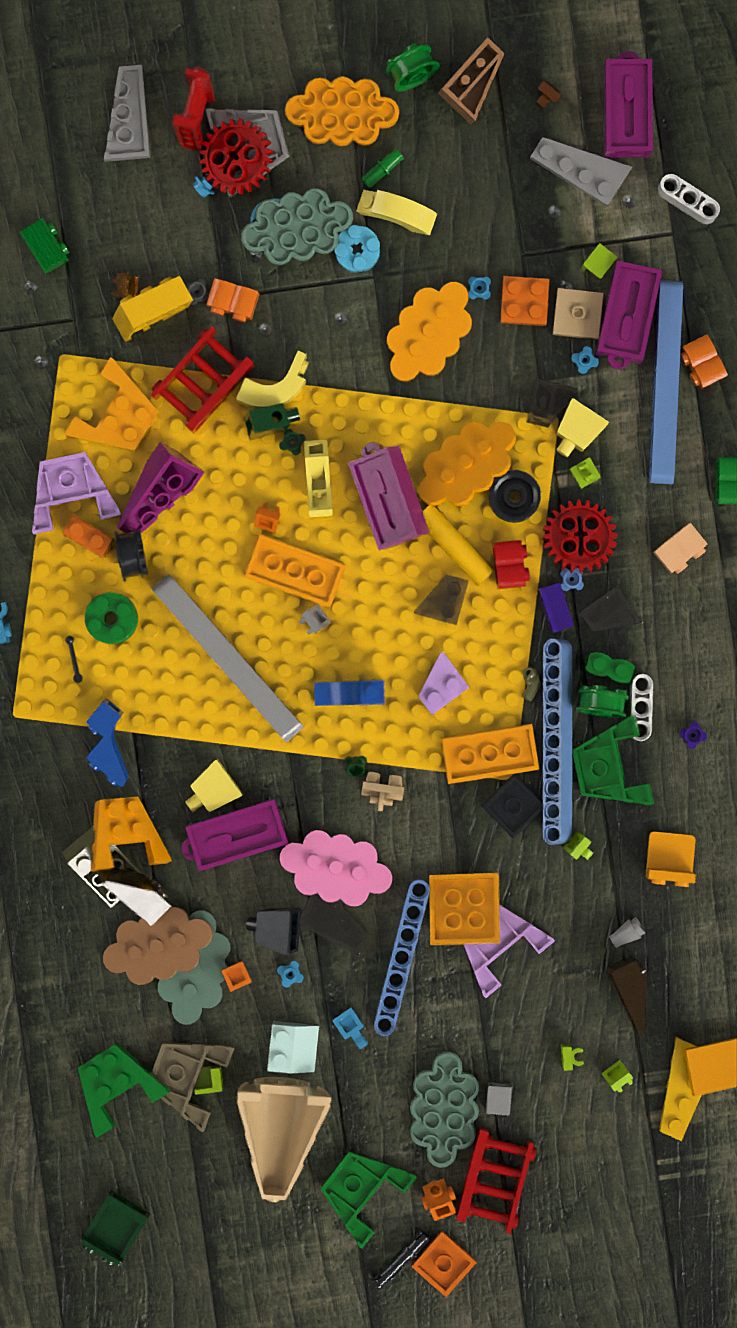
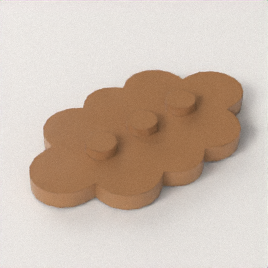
(158, 949)

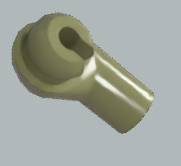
(533, 683)

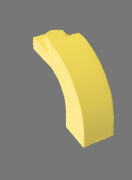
(261, 396)

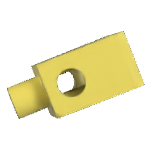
(578, 428)
(213, 788)

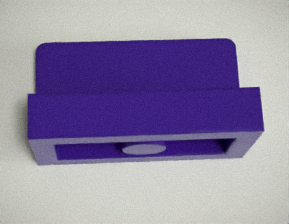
(555, 607)

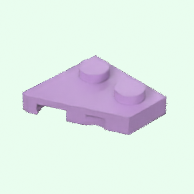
(442, 685)

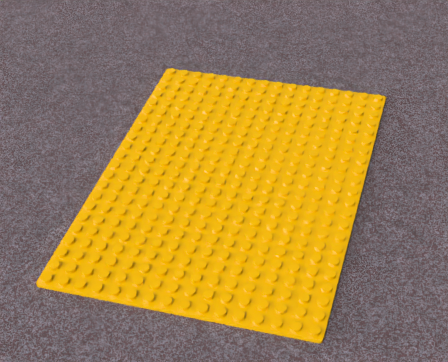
(206, 542)

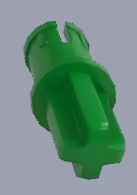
(382, 168)

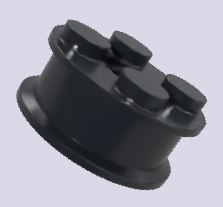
(520, 482)
(131, 554)

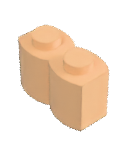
(680, 548)

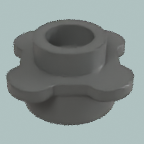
(199, 285)

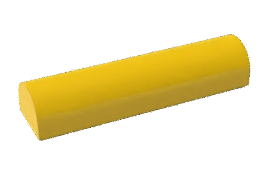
(456, 546)

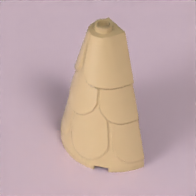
(280, 1129)

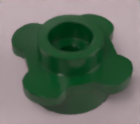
(286, 445)
(356, 766)

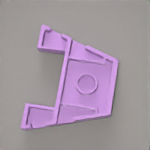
(67, 481)
(511, 930)

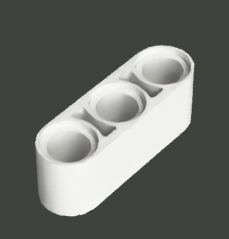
(700, 199)
(645, 696)

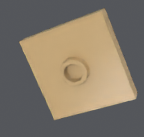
(577, 313)

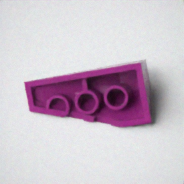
(161, 483)

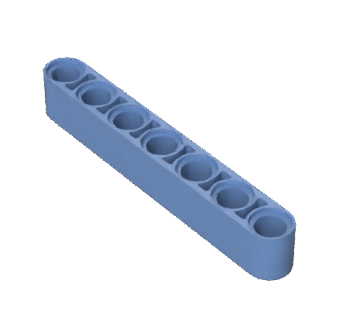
(398, 967)

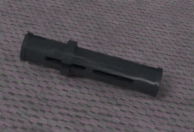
(408, 1252)

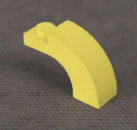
(397, 210)
(318, 478)

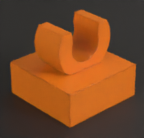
(267, 518)
(236, 976)

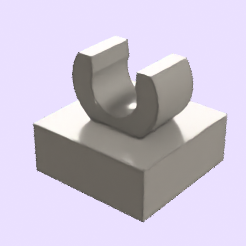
(315, 618)

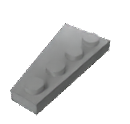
(128, 125)
(586, 171)

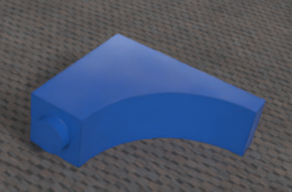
(349, 693)

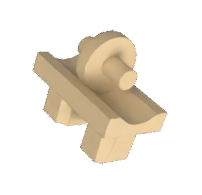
(381, 793)

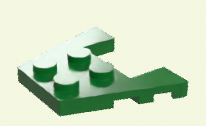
(601, 769)
(110, 1076)
(354, 1184)

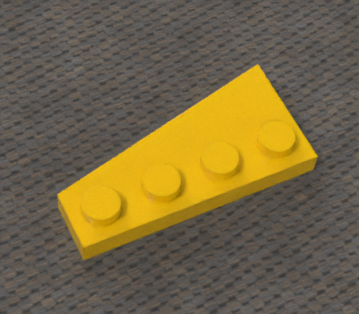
(679, 1102)

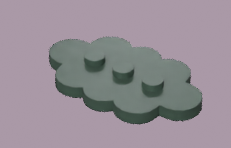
(296, 226)
(201, 986)
(444, 1109)

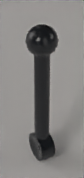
(77, 677)

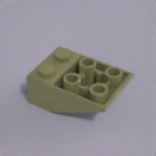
(80, 856)

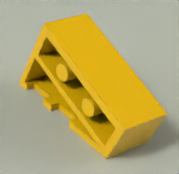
(151, 306)

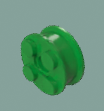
(412, 67)
(96, 618)
(602, 702)

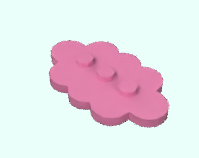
(335, 868)

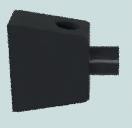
(277, 929)

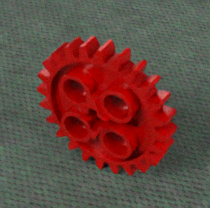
(221, 144)
(558, 536)

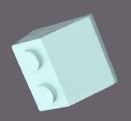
(293, 1047)

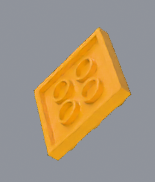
(464, 909)

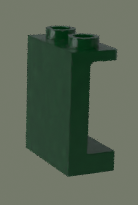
(114, 1228)

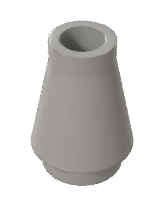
(628, 932)

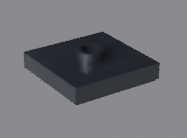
(513, 806)

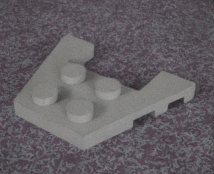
(269, 123)

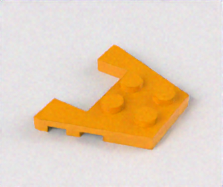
(124, 420)
(124, 822)

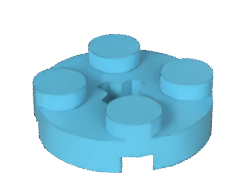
(370, 246)

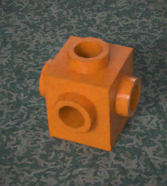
(439, 1199)

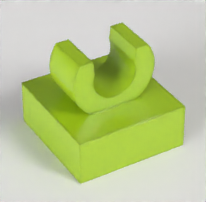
(585, 473)
(578, 846)
(567, 1056)
(617, 1076)

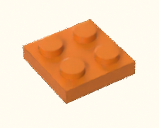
(524, 301)
(443, 1263)

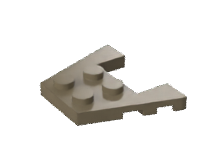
(179, 1068)

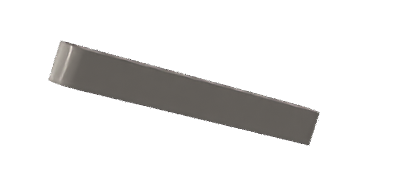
(227, 657)

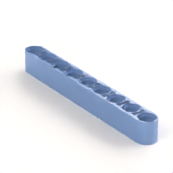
(666, 382)
(551, 751)

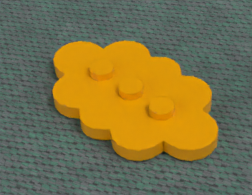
(342, 111)
(429, 331)
(467, 463)

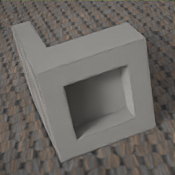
(498, 1098)

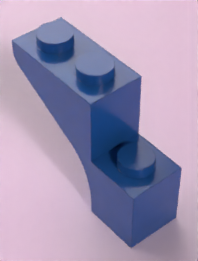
(106, 753)

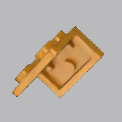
(670, 858)

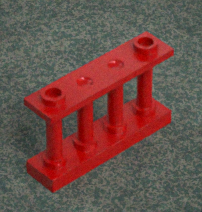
(188, 124)
(224, 384)
(472, 1185)

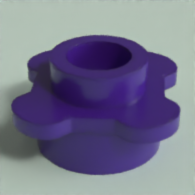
(692, 741)

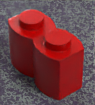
(510, 564)

